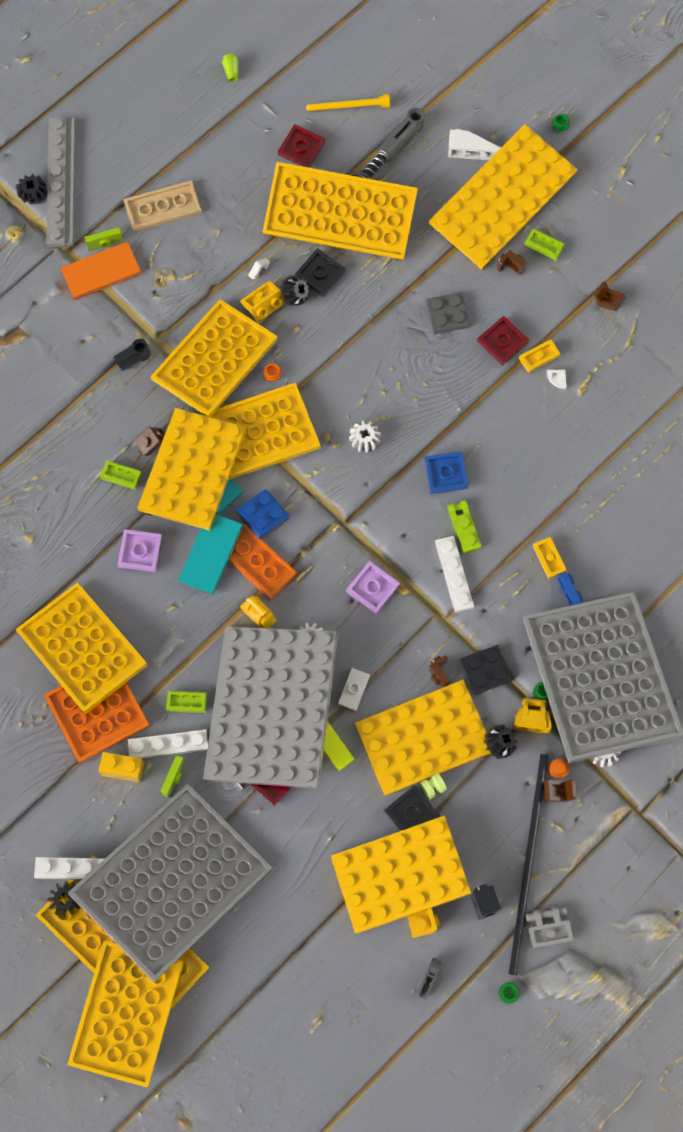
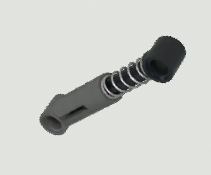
(395, 142)

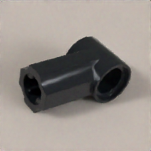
(131, 356)

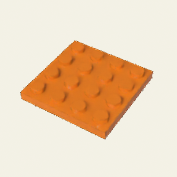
(100, 728)

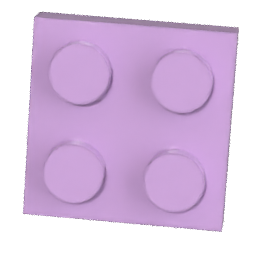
(139, 550)
(372, 587)

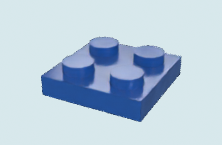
(446, 472)
(262, 513)

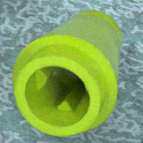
(231, 67)

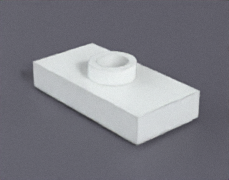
(354, 689)

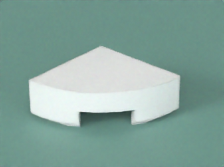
(258, 266)
(557, 378)

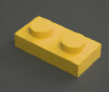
(539, 356)
(549, 557)

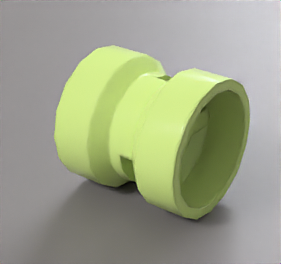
(433, 786)

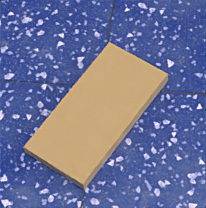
(162, 206)

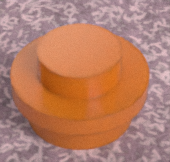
(272, 372)
(559, 768)

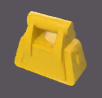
(258, 612)
(532, 719)

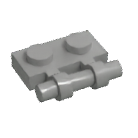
(552, 933)

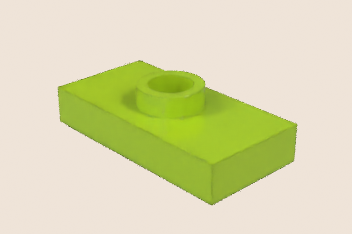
(103, 239)
(544, 244)
(121, 475)
(186, 701)
(173, 776)

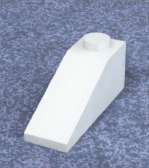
(470, 146)

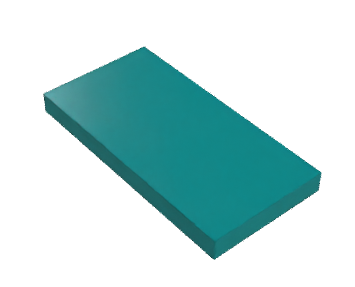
(210, 555)

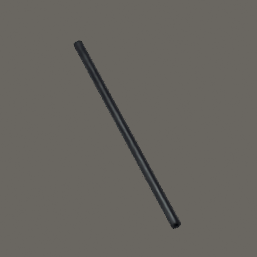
(528, 865)

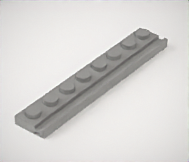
(61, 182)

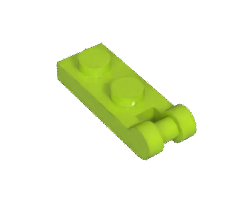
(464, 527)

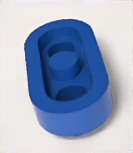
(566, 583)

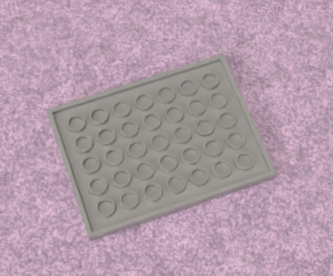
(602, 677)
(271, 707)
(170, 882)

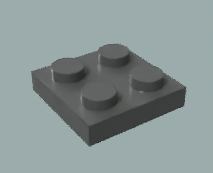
(447, 313)

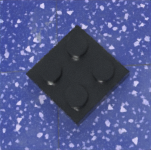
(321, 272)
(486, 670)
(411, 810)

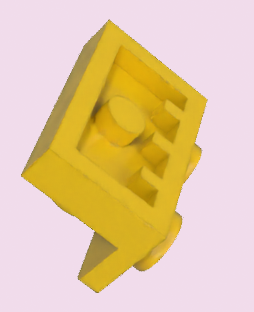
(263, 301)
(423, 923)

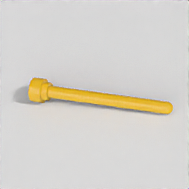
(382, 101)

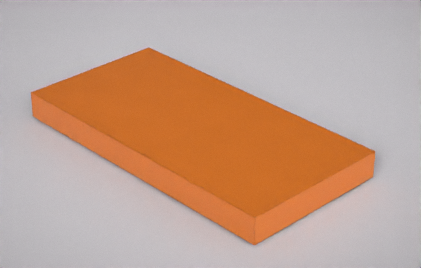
(100, 270)
(260, 564)

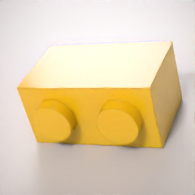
(121, 767)

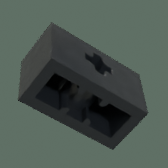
(485, 901)

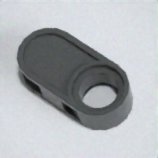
(429, 978)

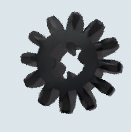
(31, 189)
(295, 290)
(500, 741)
(58, 904)

